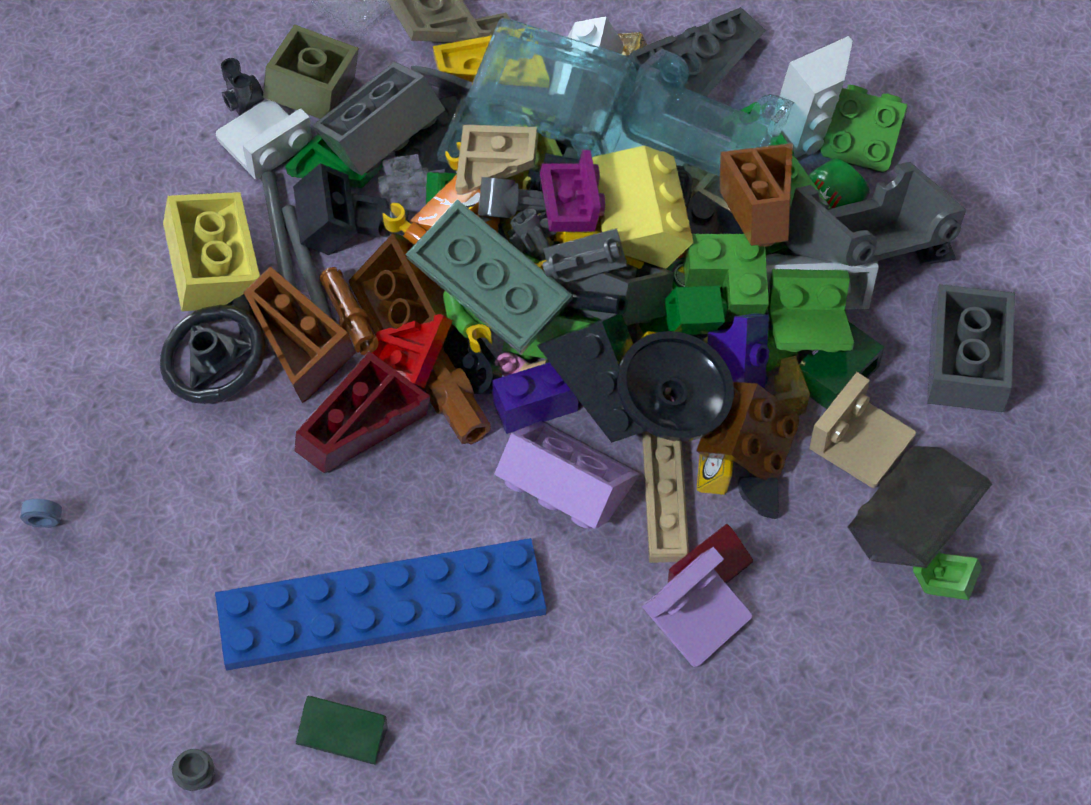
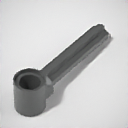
(503, 198)

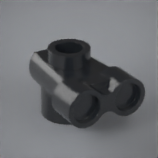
(242, 90)

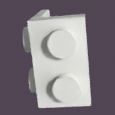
(265, 137)

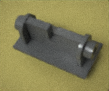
(584, 257)

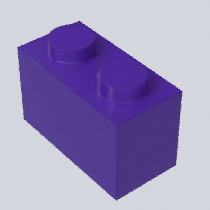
(532, 397)

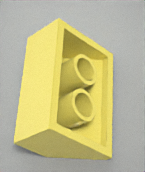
(644, 204)
(209, 248)

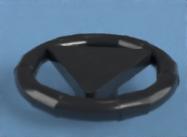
(212, 355)

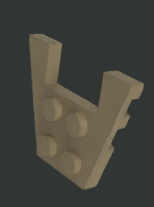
(442, 20)

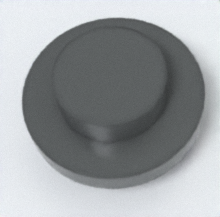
(193, 770)

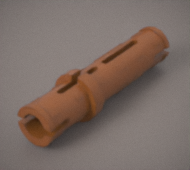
(352, 317)

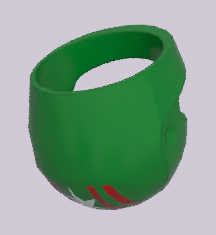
(839, 183)

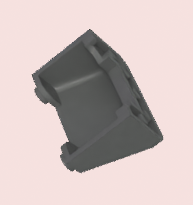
(898, 220)

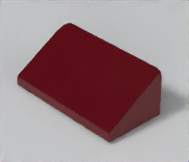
(728, 546)

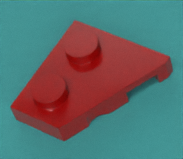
(413, 347)

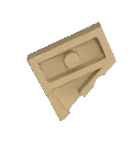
(494, 154)

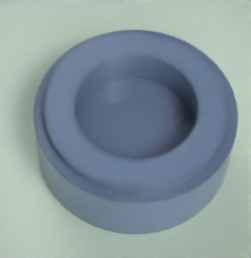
(41, 513)

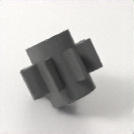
(531, 232)

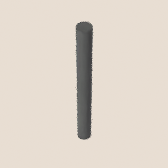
(278, 227)
(305, 261)

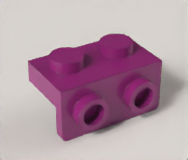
(572, 195)

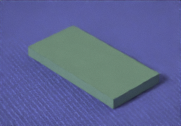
(489, 276)

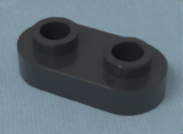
(478, 367)

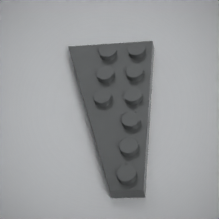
(708, 49)

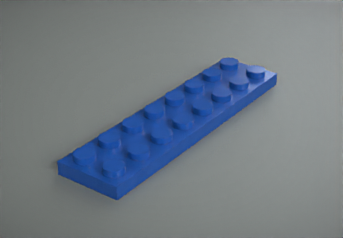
(379, 604)

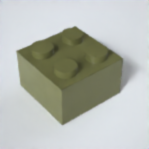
(310, 72)

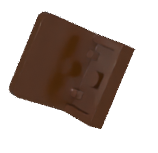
(754, 432)

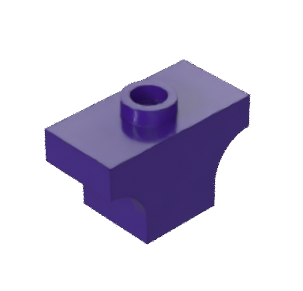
(744, 347)

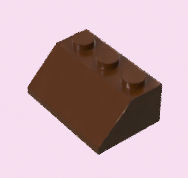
(395, 289)

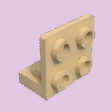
(860, 435)

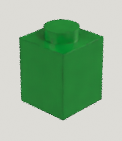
(695, 309)

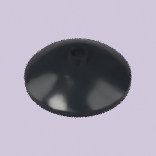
(686, 371)

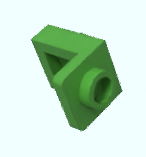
(949, 576)

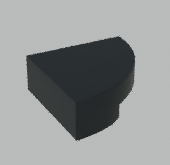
(760, 495)

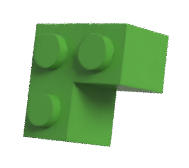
(734, 266)

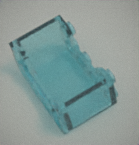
(552, 85)

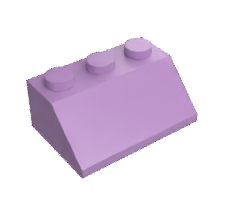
(565, 474)

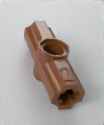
(454, 397)

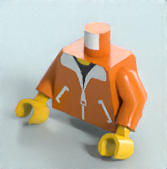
(435, 209)

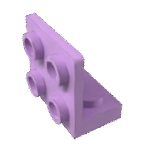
(698, 609)

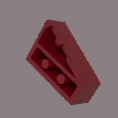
(359, 414)

